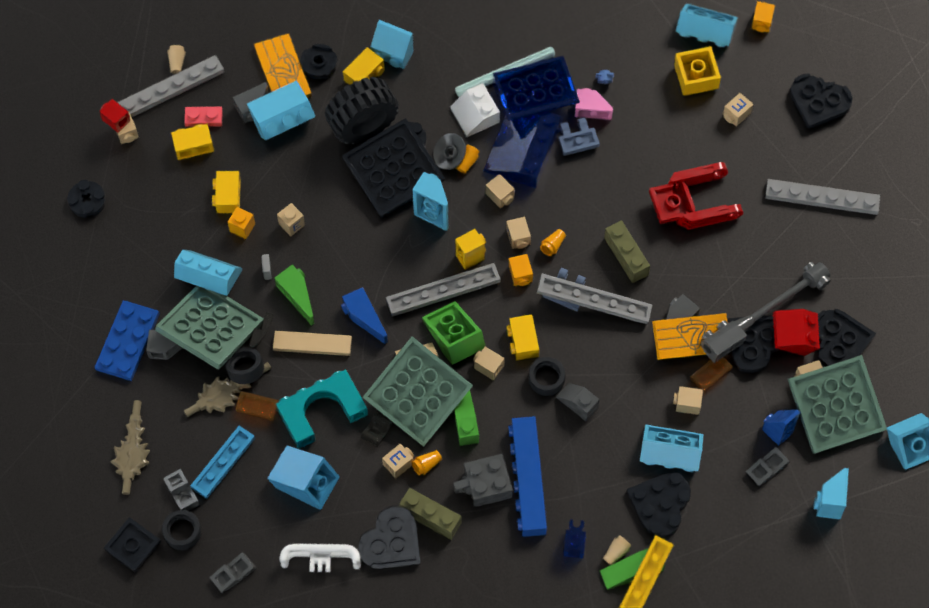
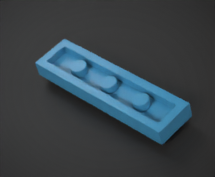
(222, 462)

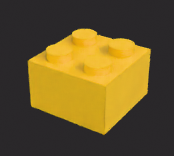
(697, 71)

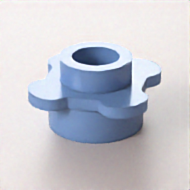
(604, 76)

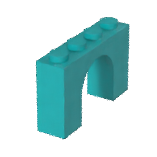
(337, 387)

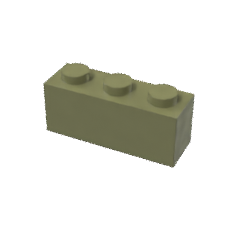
(627, 251)
(431, 513)

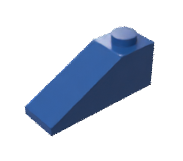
(363, 314)
(780, 425)

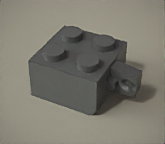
(485, 481)

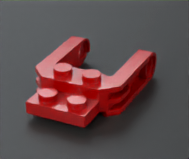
(675, 203)

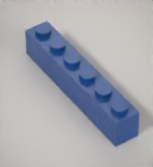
(529, 476)

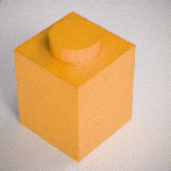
(763, 17)
(241, 222)
(520, 270)

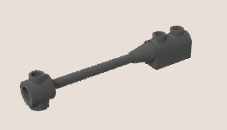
(733, 334)

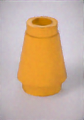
(469, 159)
(551, 244)
(424, 463)

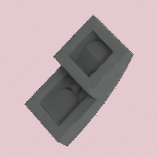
(768, 466)
(181, 491)
(232, 573)

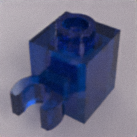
(575, 540)

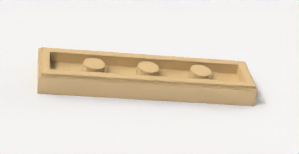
(312, 343)

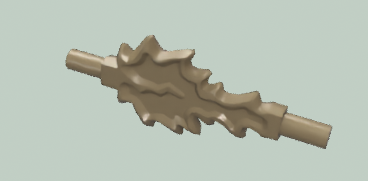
(218, 395)
(131, 454)

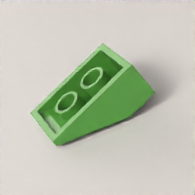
(454, 332)

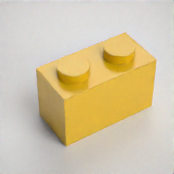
(364, 66)
(192, 141)
(227, 191)
(470, 248)
(523, 337)

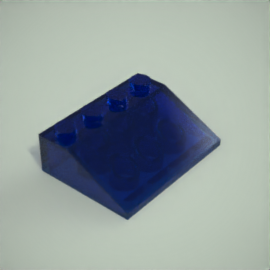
(535, 88)
(524, 148)

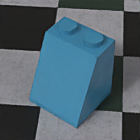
(304, 476)

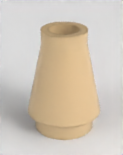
(176, 57)
(617, 549)

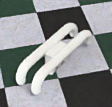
(320, 554)

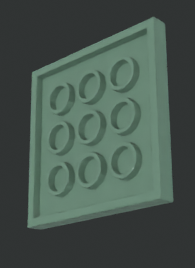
(209, 325)
(417, 391)
(837, 404)

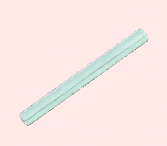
(487, 79)

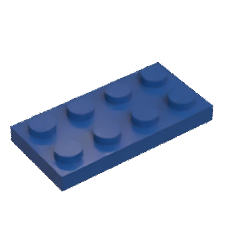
(127, 340)

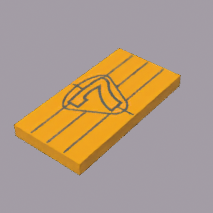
(281, 63)
(683, 335)

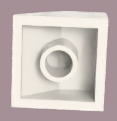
(475, 110)

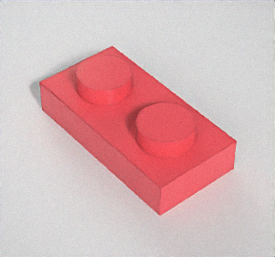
(203, 115)

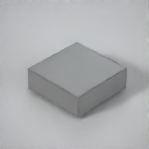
(266, 266)

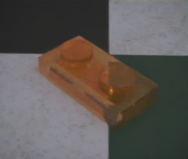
(711, 373)
(256, 405)

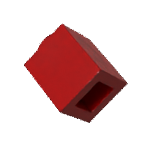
(114, 115)

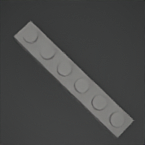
(172, 86)
(822, 196)
(443, 289)
(594, 298)

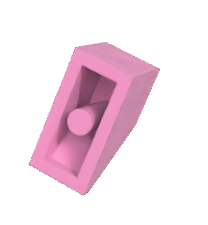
(592, 105)

